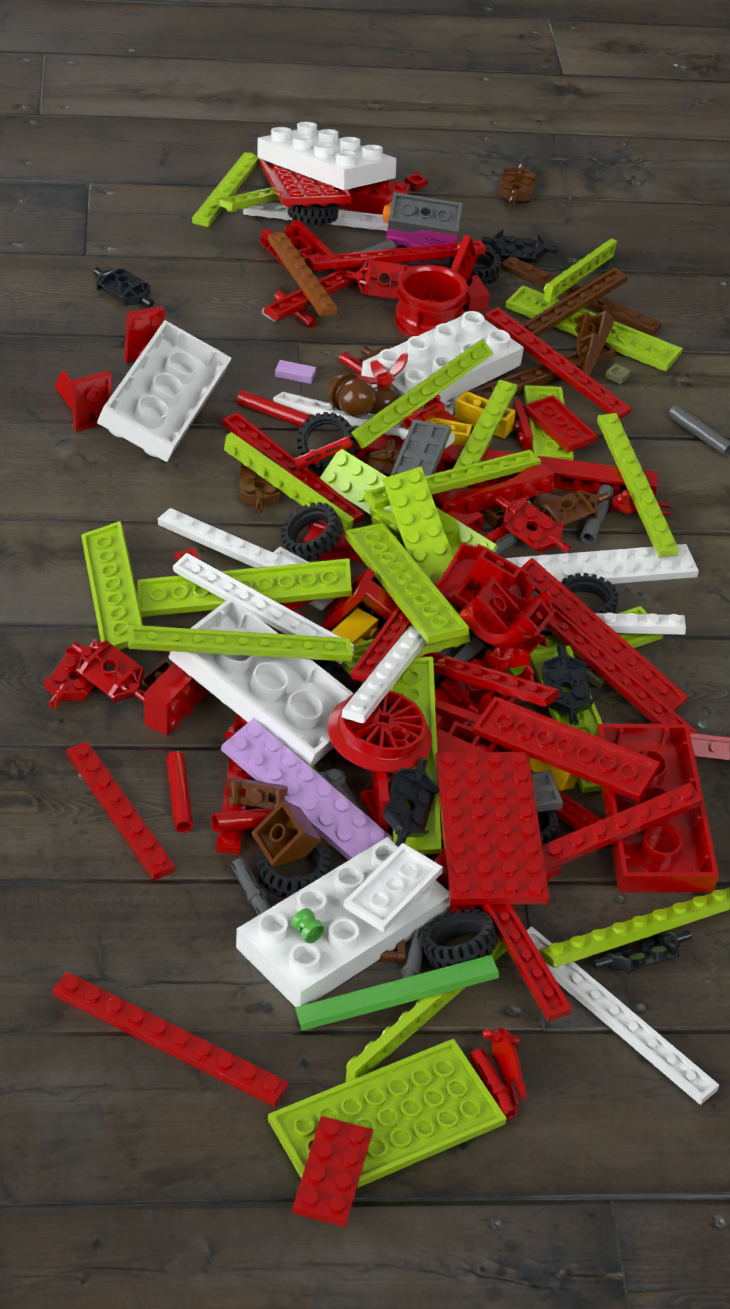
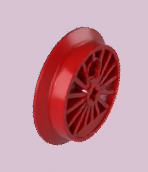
(399, 735)

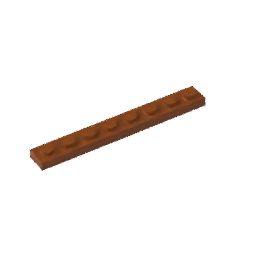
(302, 274)

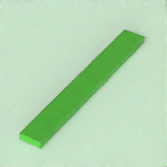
(396, 992)

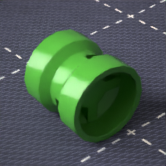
(308, 926)

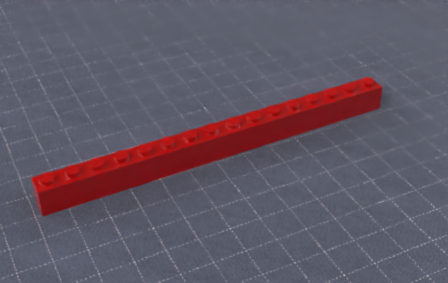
(567, 473)

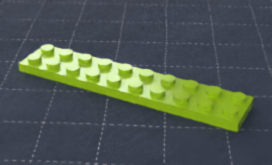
(621, 337)
(353, 477)
(278, 583)
(407, 583)
(419, 686)

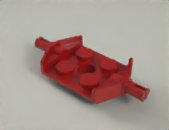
(369, 275)
(521, 514)
(515, 657)
(60, 681)
(118, 684)

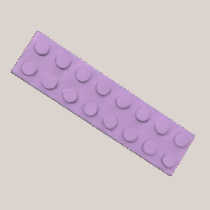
(325, 807)

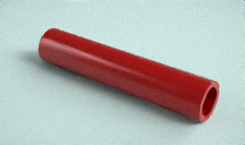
(272, 408)
(179, 792)
(238, 819)

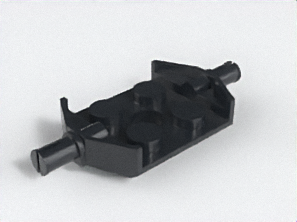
(519, 247)
(124, 285)
(568, 673)
(416, 789)
(645, 953)

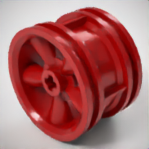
(428, 298)

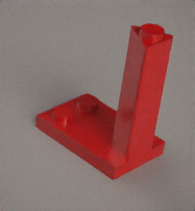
(464, 259)
(140, 329)
(85, 397)
(362, 590)

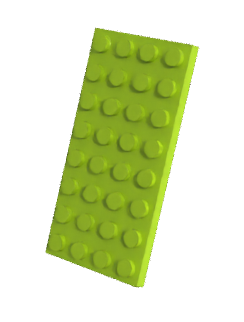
(411, 1106)

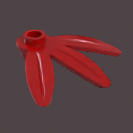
(382, 377)

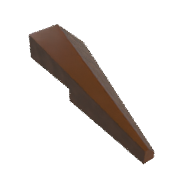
(592, 335)

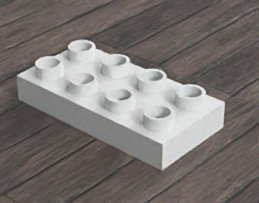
(326, 157)
(442, 344)
(164, 391)
(281, 694)
(348, 945)

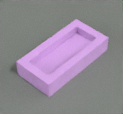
(295, 371)

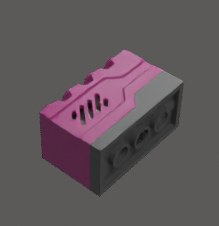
(421, 220)

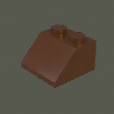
(286, 834)

